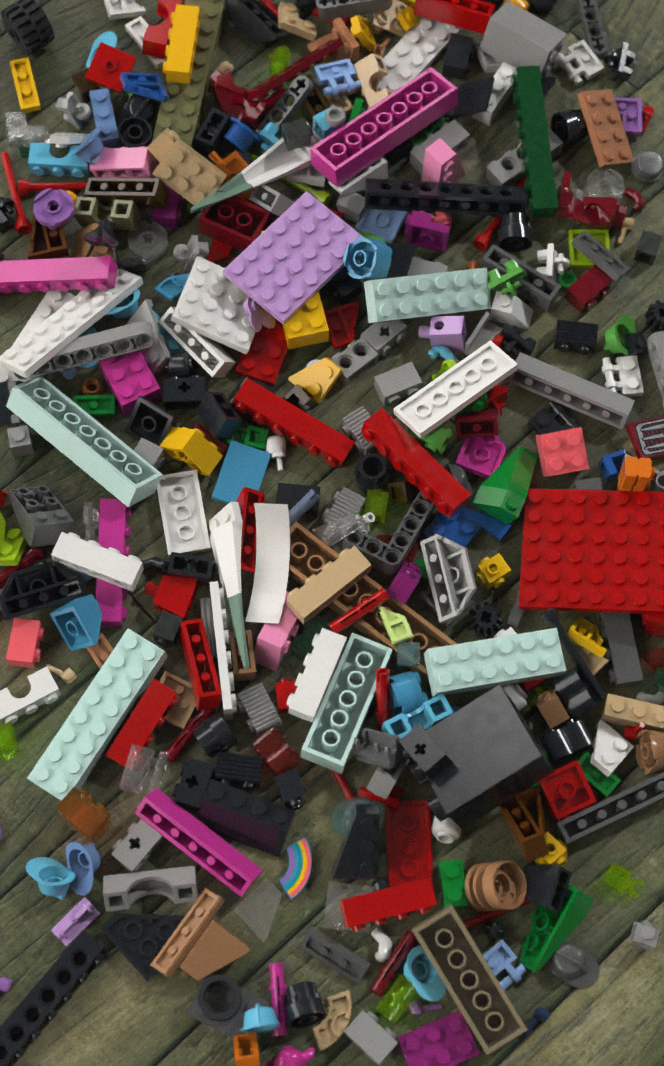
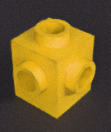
(492, 571)
(557, 852)

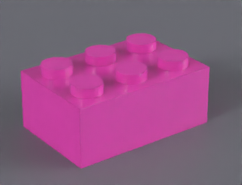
(129, 378)

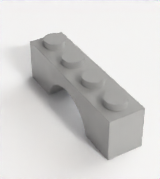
(124, 889)

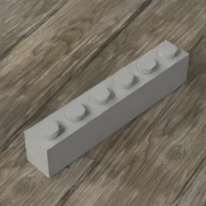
(571, 391)

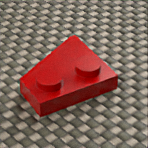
(342, 324)

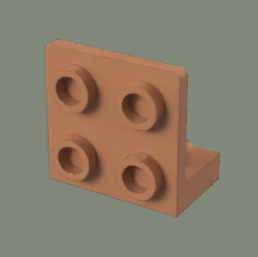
(349, 50)

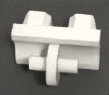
(554, 262)

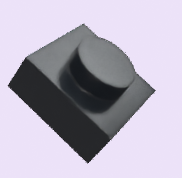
(636, 344)

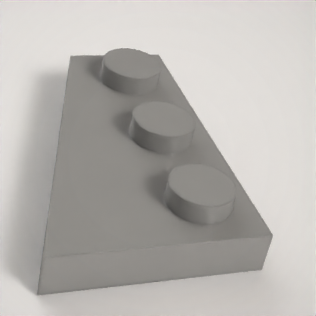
(158, 352)

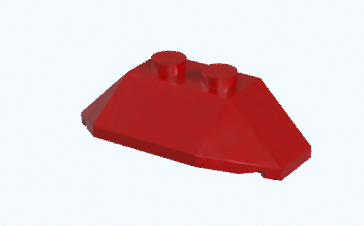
(248, 540)

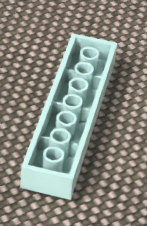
(84, 440)
(98, 715)

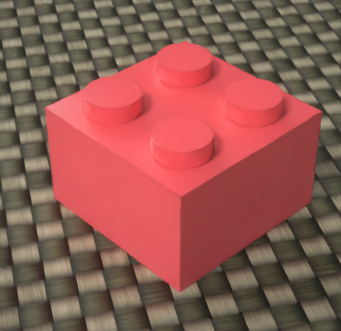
(562, 452)

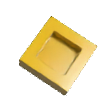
(408, 18)

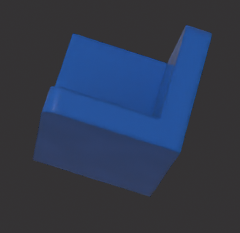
(611, 464)

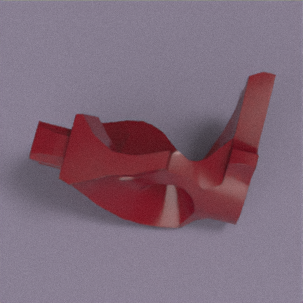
(236, 101)
(593, 211)

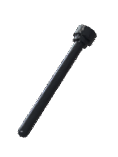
(551, 618)

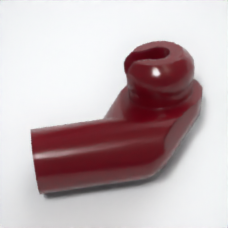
(637, 198)

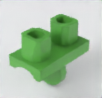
(509, 279)

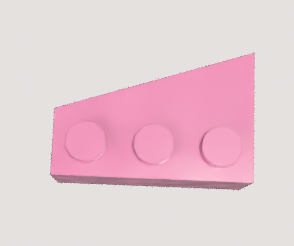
(125, 163)
(441, 164)
(276, 639)

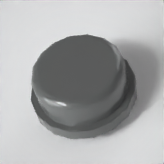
(647, 166)

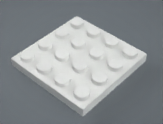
(214, 307)

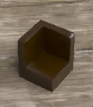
(84, 86)
(300, 398)
(401, 490)

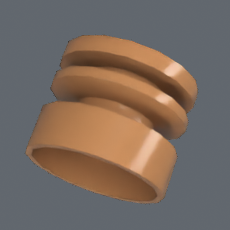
(495, 886)

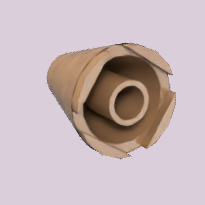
(650, 751)

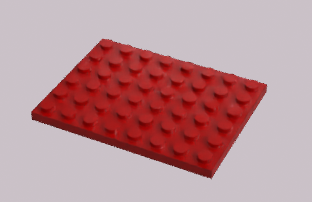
(593, 551)

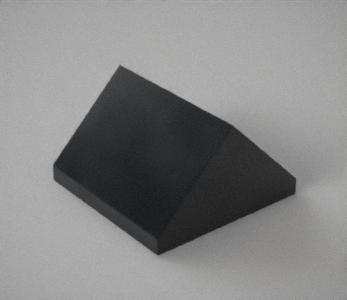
(150, 421)

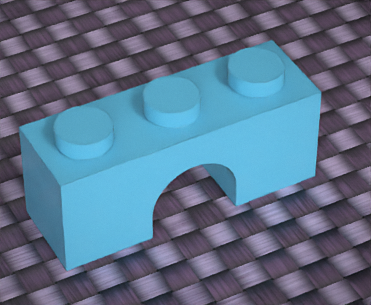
(43, 163)
(427, 715)

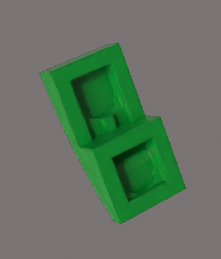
(250, 436)

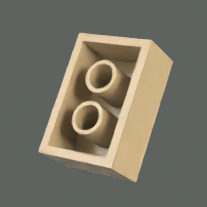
(189, 173)

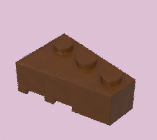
(47, 242)
(526, 823)

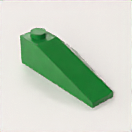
(507, 486)
(552, 929)

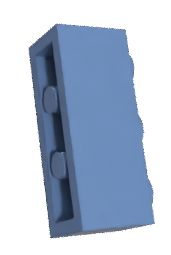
(104, 117)

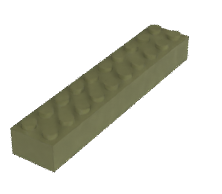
(187, 101)

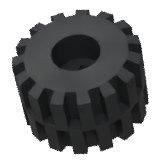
(27, 26)

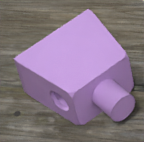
(446, 331)

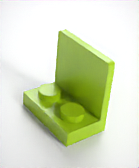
(11, 544)

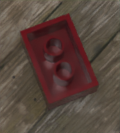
(234, 222)

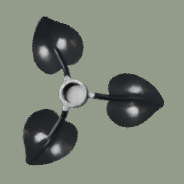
(104, 237)

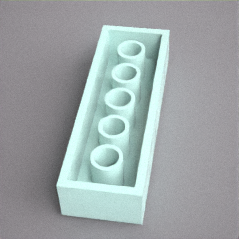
(427, 295)
(494, 662)
(345, 703)

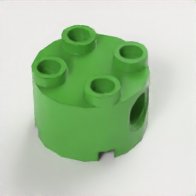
(435, 441)

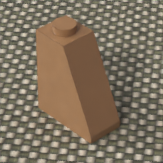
(212, 951)

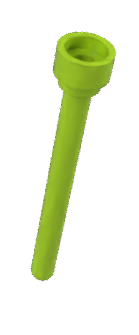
(322, 196)

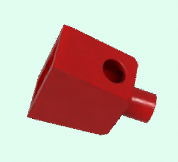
(173, 594)

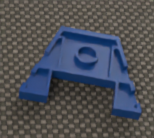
(465, 526)

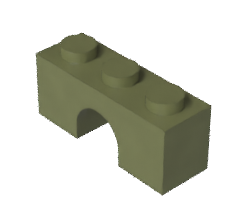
(123, 213)

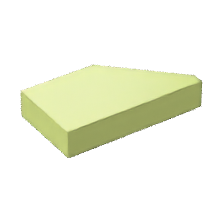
(395, 625)

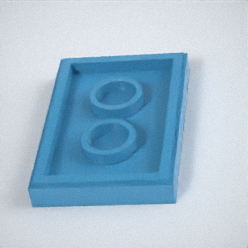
(241, 468)

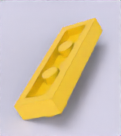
(25, 85)

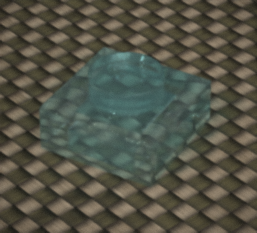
(408, 653)

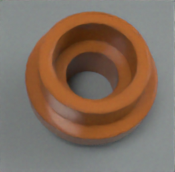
(92, 382)

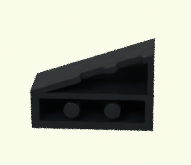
(400, 259)
(360, 847)

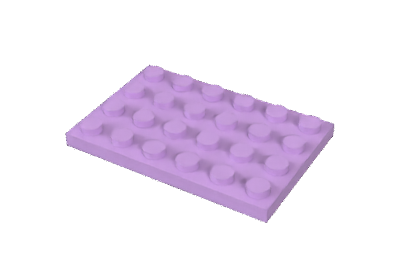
(292, 258)

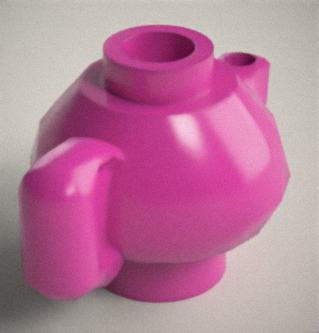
(291, 1057)

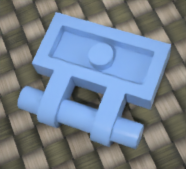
(335, 72)
(499, 958)

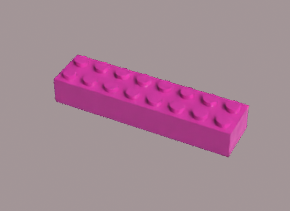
(383, 126)

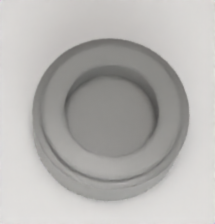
(335, 116)

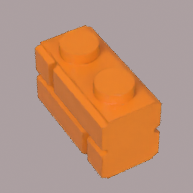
(635, 474)

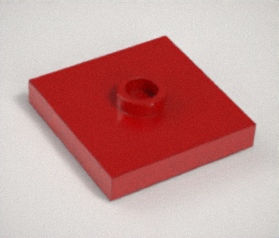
(108, 65)

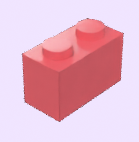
(25, 643)

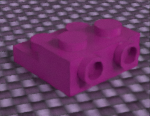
(425, 233)

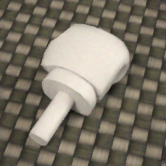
(277, 448)

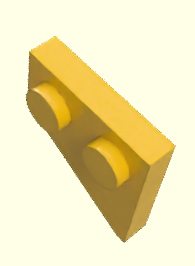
(362, 30)
(318, 378)
(587, 635)

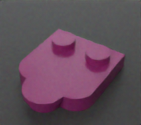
(481, 455)

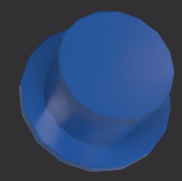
(241, 136)

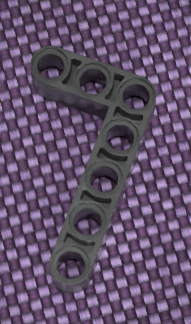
(403, 536)

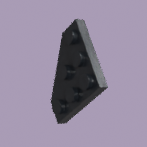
(141, 937)

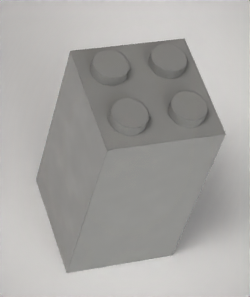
(523, 39)

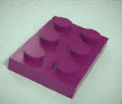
(439, 1042)

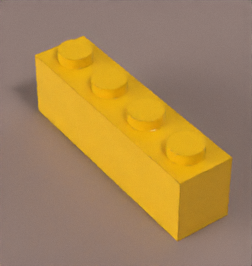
(182, 44)

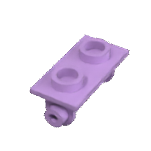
(75, 921)

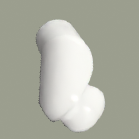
(369, 518)
(385, 945)

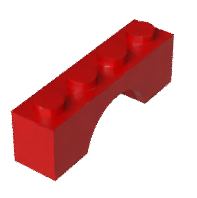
(156, 36)

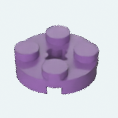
(55, 218)

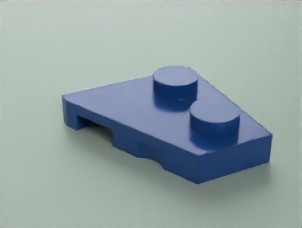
(144, 84)

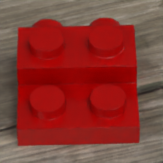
(566, 791)

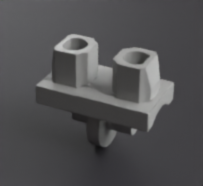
(73, 110)
(191, 251)

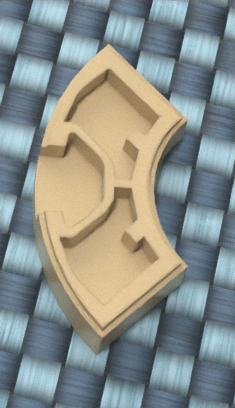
(336, 1021)

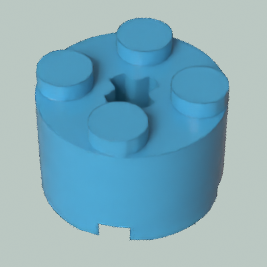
(367, 259)
(406, 693)

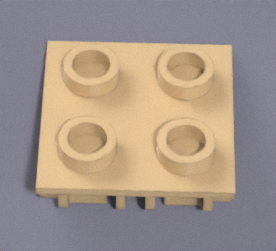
(387, 21)

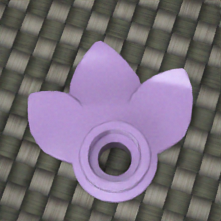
(258, 315)

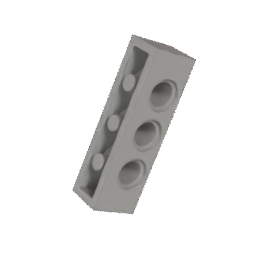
(499, 176)

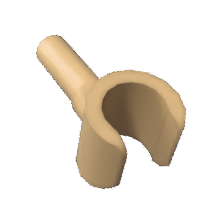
(628, 224)
(67, 676)

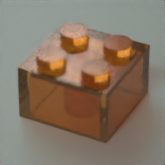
(84, 815)

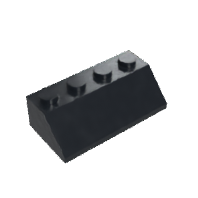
(246, 818)

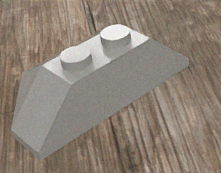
(448, 575)

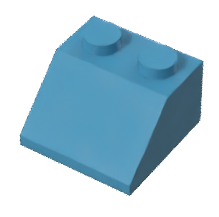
(79, 622)

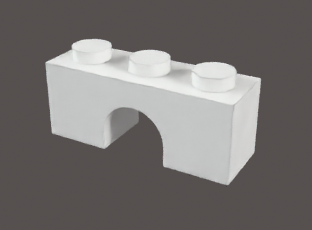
(42, 691)

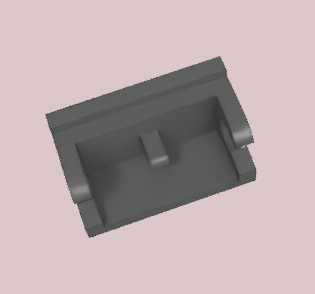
(378, 748)

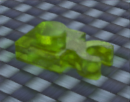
(619, 879)

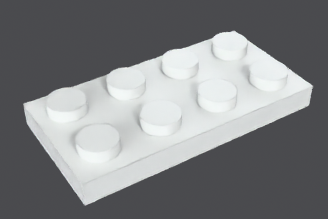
(183, 513)

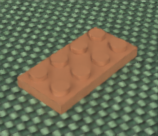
(605, 128)

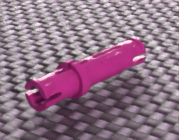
(277, 970)

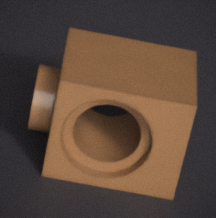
(551, 708)

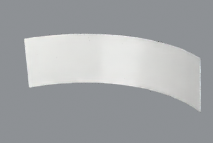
(271, 563)

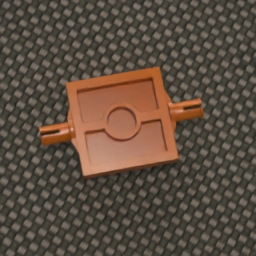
(232, 166)

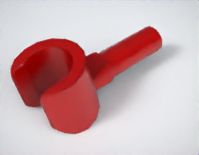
(647, 112)
(631, 732)

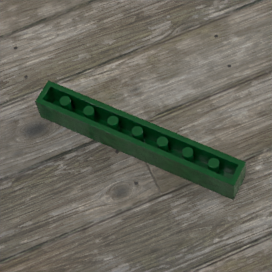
(535, 142)

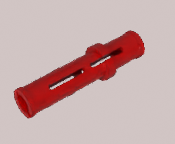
(339, 625)
(382, 707)

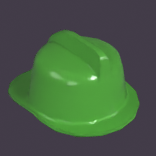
(615, 335)

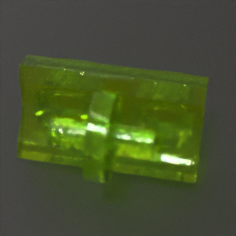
(279, 59)
(397, 999)

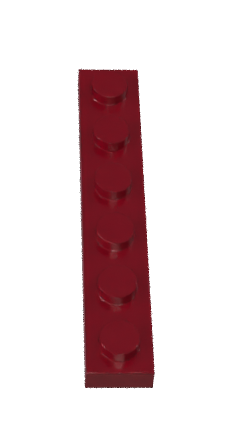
(300, 66)

